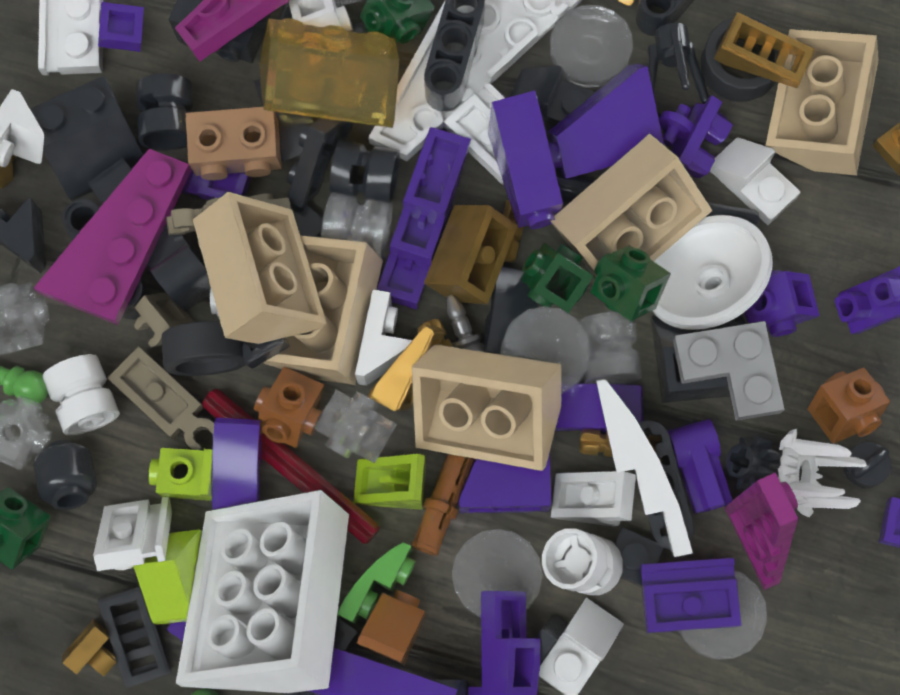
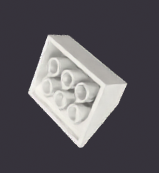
(266, 596)

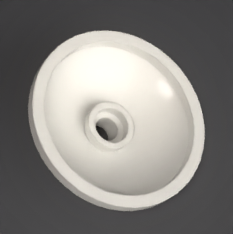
(714, 273)

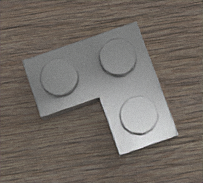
(740, 355)

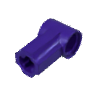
(697, 457)

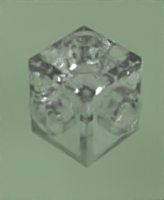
(21, 317)
(354, 426)
(34, 436)

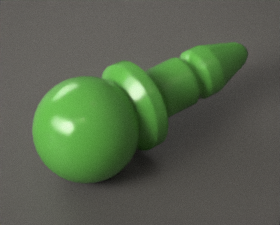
(23, 383)

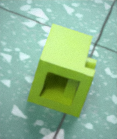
(197, 482)

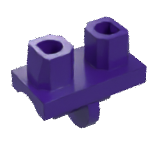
(687, 130)
(870, 302)

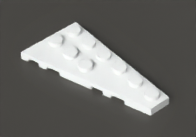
(507, 34)

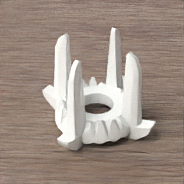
(810, 456)

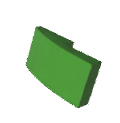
(387, 571)

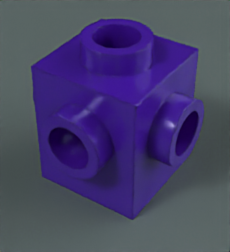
(784, 303)

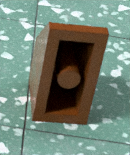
(393, 626)

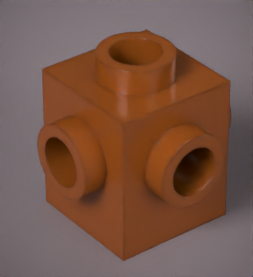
(849, 405)
(289, 407)

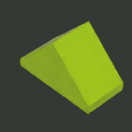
(391, 482)
(170, 582)

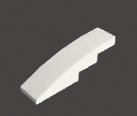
(633, 451)

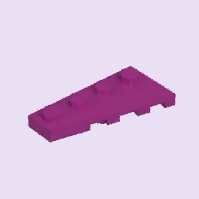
(220, 21)
(115, 246)
(765, 526)

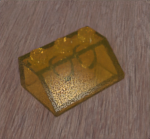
(329, 73)

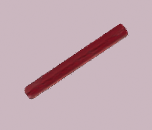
(294, 468)

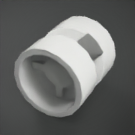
(79, 390)
(582, 562)

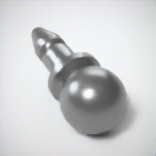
(462, 326)

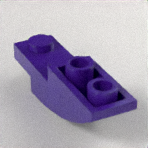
(508, 657)

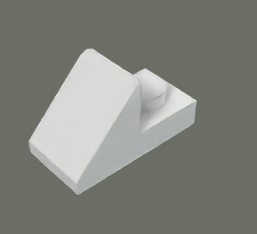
(19, 131)
(748, 173)
(377, 349)
(594, 497)
(580, 648)

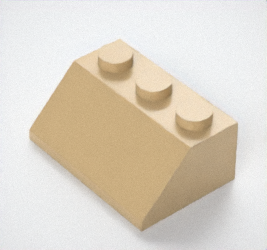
(828, 112)
(637, 202)
(257, 270)
(344, 282)
(486, 406)

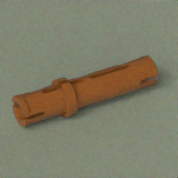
(442, 504)

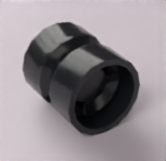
(164, 106)
(379, 173)

